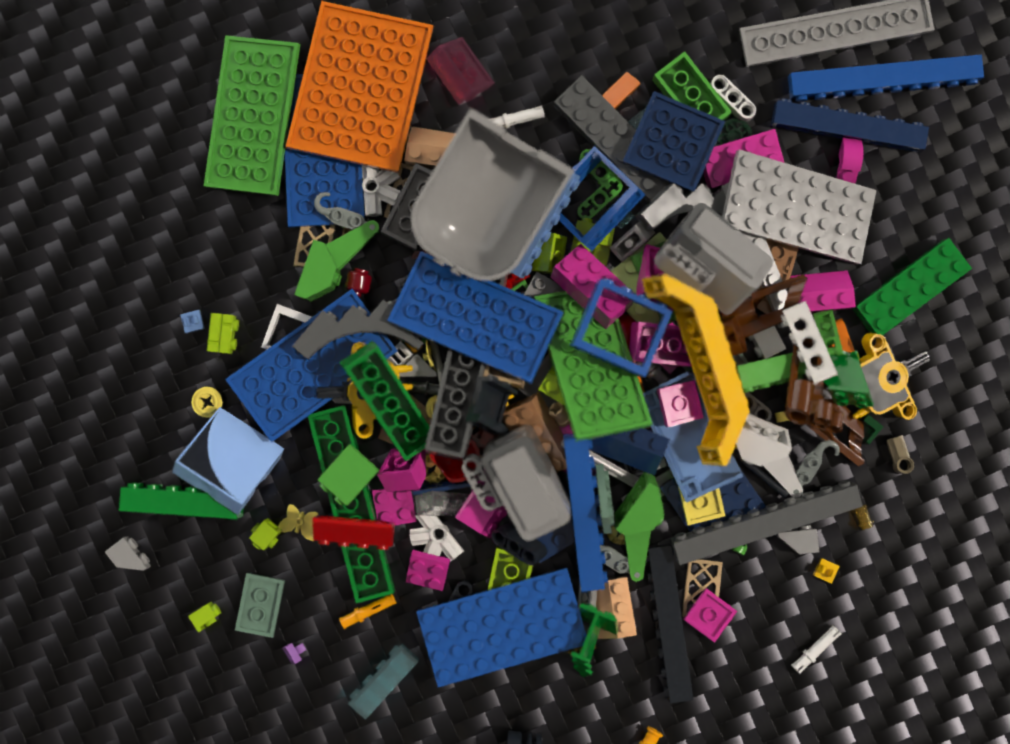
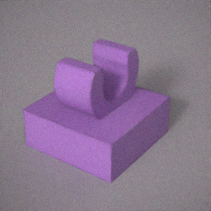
(293, 652)

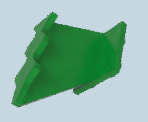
(849, 383)
(598, 621)

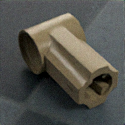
(899, 452)

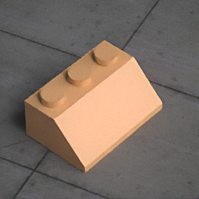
(426, 146)
(617, 600)

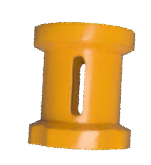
(651, 736)

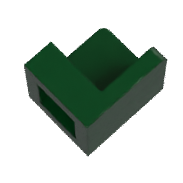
(871, 429)

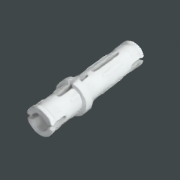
(508, 120)
(816, 649)

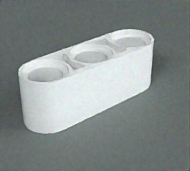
(742, 101)

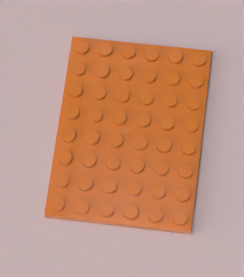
(359, 86)

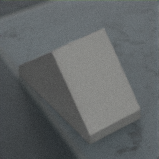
(420, 368)

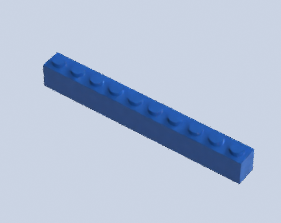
(885, 77)

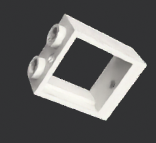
(284, 311)

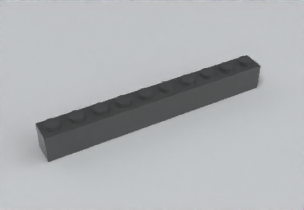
(765, 522)

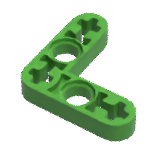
(604, 182)

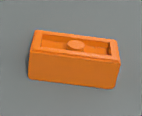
(621, 90)

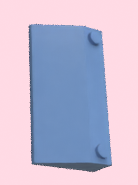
(682, 452)

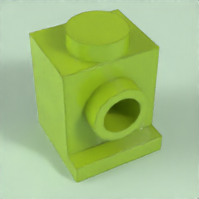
(205, 615)

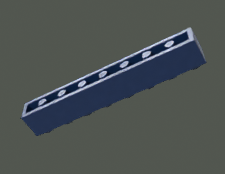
(858, 126)

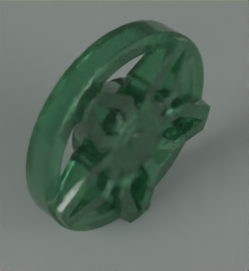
(734, 134)

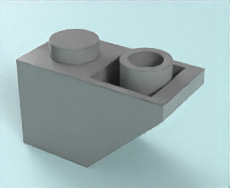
(801, 540)
(126, 555)

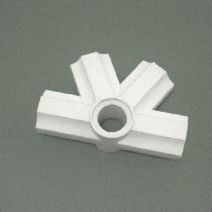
(383, 191)
(435, 545)

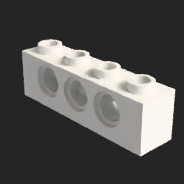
(826, 368)

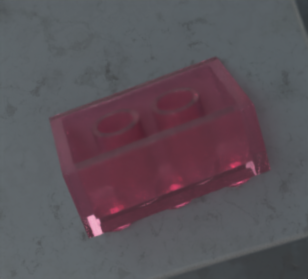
(460, 70)

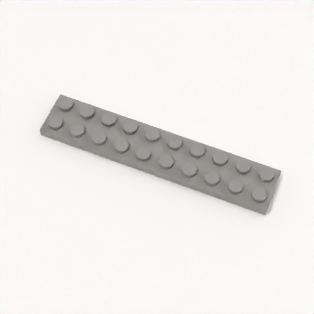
(835, 30)

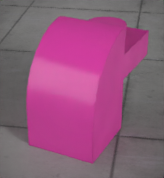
(850, 159)

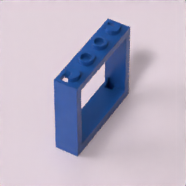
(615, 213)
(606, 356)

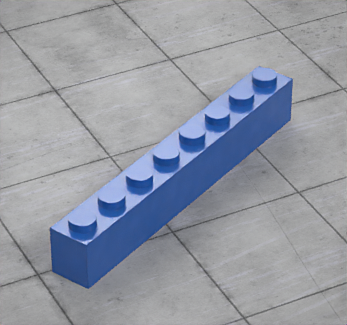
(584, 513)

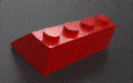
(353, 530)

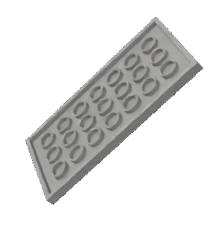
(798, 207)

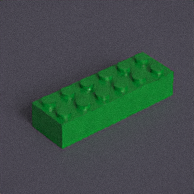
(912, 288)
(387, 399)
(172, 501)

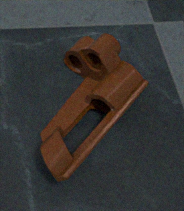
(745, 321)
(806, 400)
(855, 433)

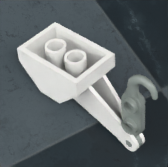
(770, 446)

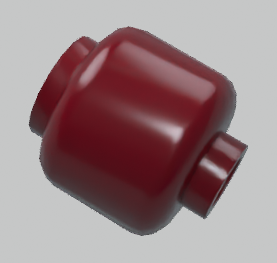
(359, 281)

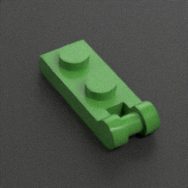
(827, 327)

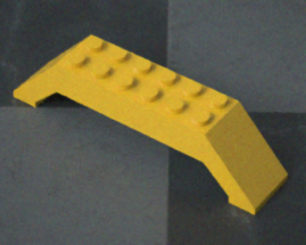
(711, 365)

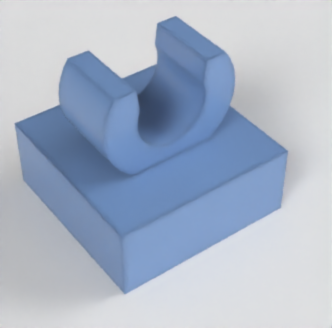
(192, 321)

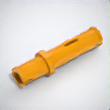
(360, 614)

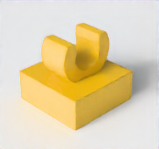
(826, 570)

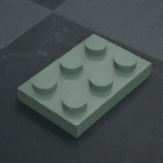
(605, 498)
(260, 605)

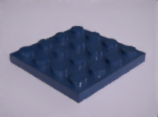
(673, 141)
(736, 497)

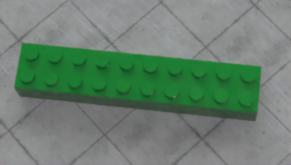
(366, 566)

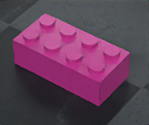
(721, 160)
(578, 276)
(669, 351)

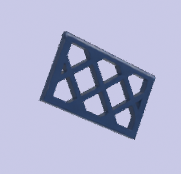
(441, 486)

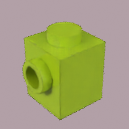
(265, 534)

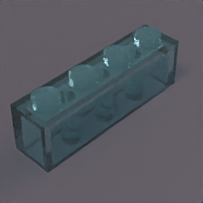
(387, 677)

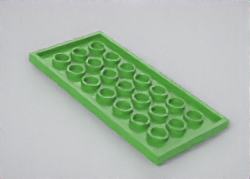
(252, 115)
(595, 393)

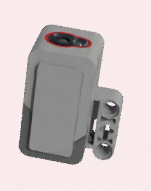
(713, 258)
(521, 479)

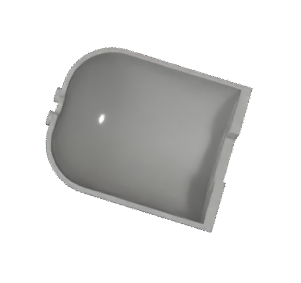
(486, 200)

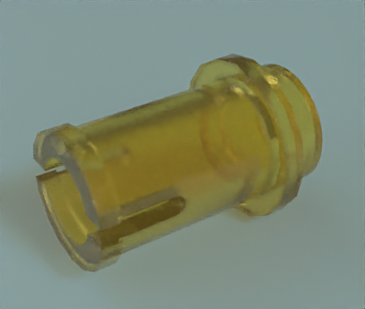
(864, 518)

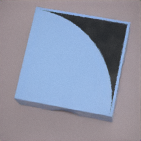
(228, 460)

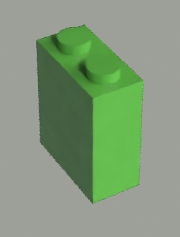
(348, 475)

